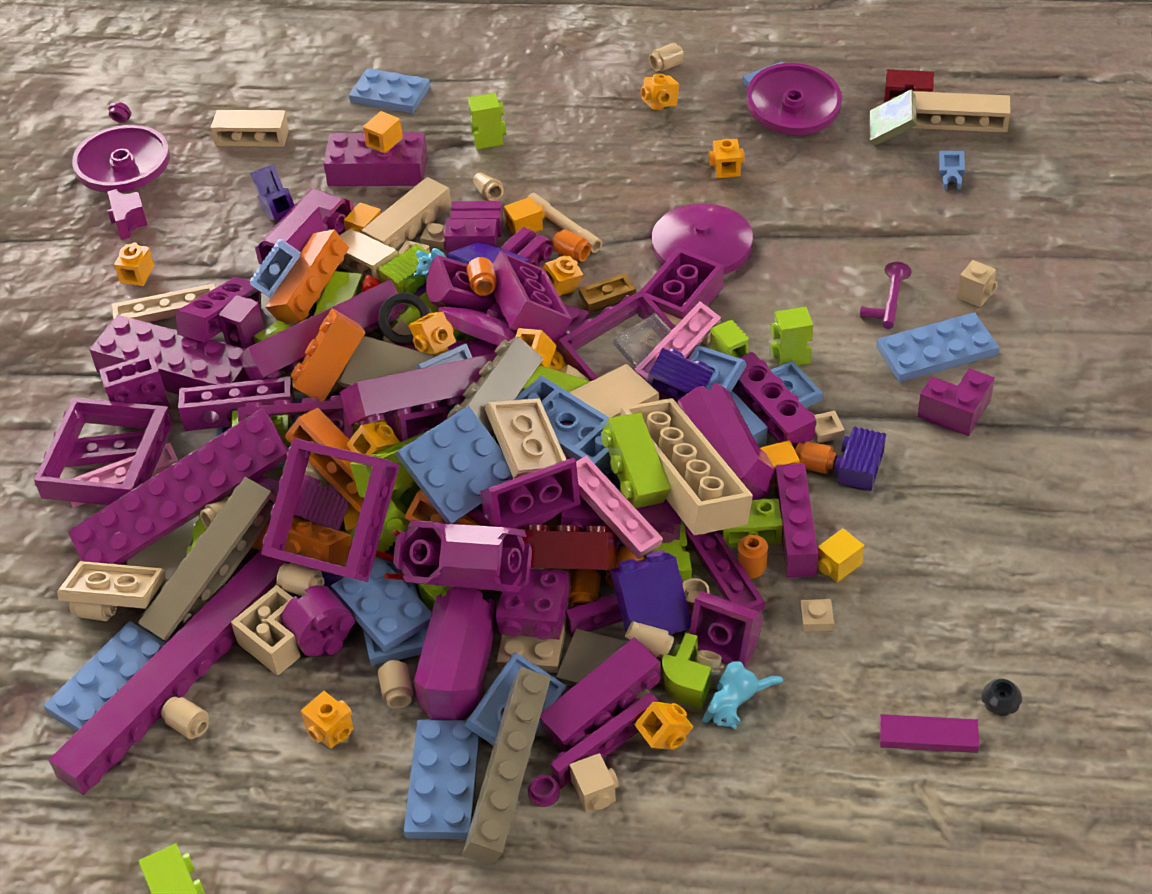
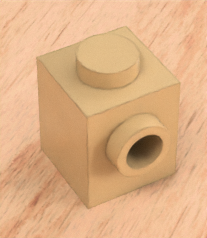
(977, 283)
(594, 783)

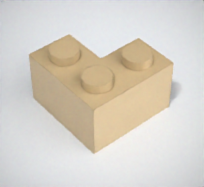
(264, 635)

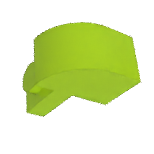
(684, 679)

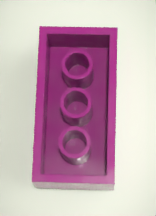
(355, 164)
(529, 297)

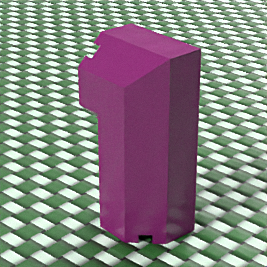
(311, 214)
(726, 430)
(463, 556)
(455, 654)

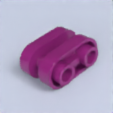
(529, 246)

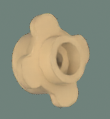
(710, 659)

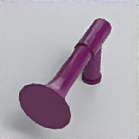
(897, 272)

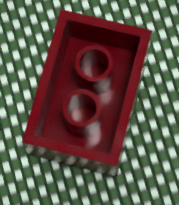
(570, 548)

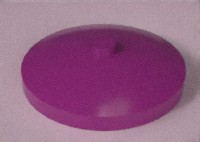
(794, 98)
(121, 158)
(705, 231)
(479, 324)

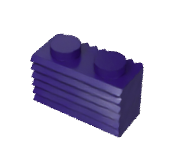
(677, 375)
(861, 458)

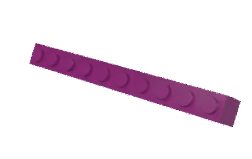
(166, 675)

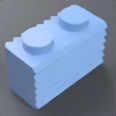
(275, 268)

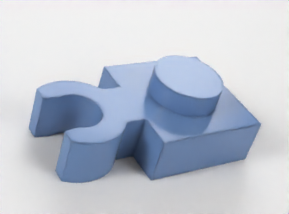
(951, 167)

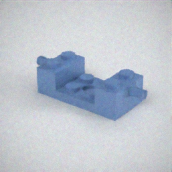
(581, 437)

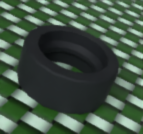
(388, 306)

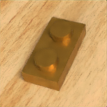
(606, 292)

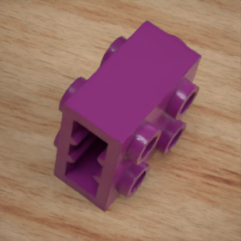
(135, 382)
(538, 606)

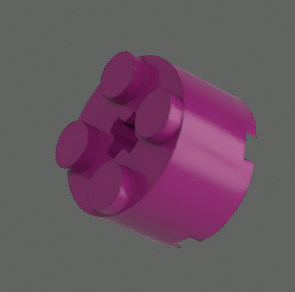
(318, 621)

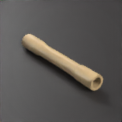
(565, 223)

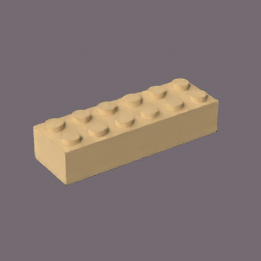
(701, 482)

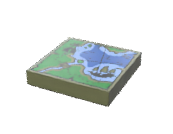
(893, 117)

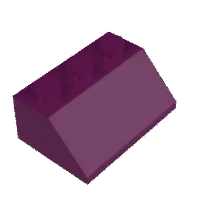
(532, 496)

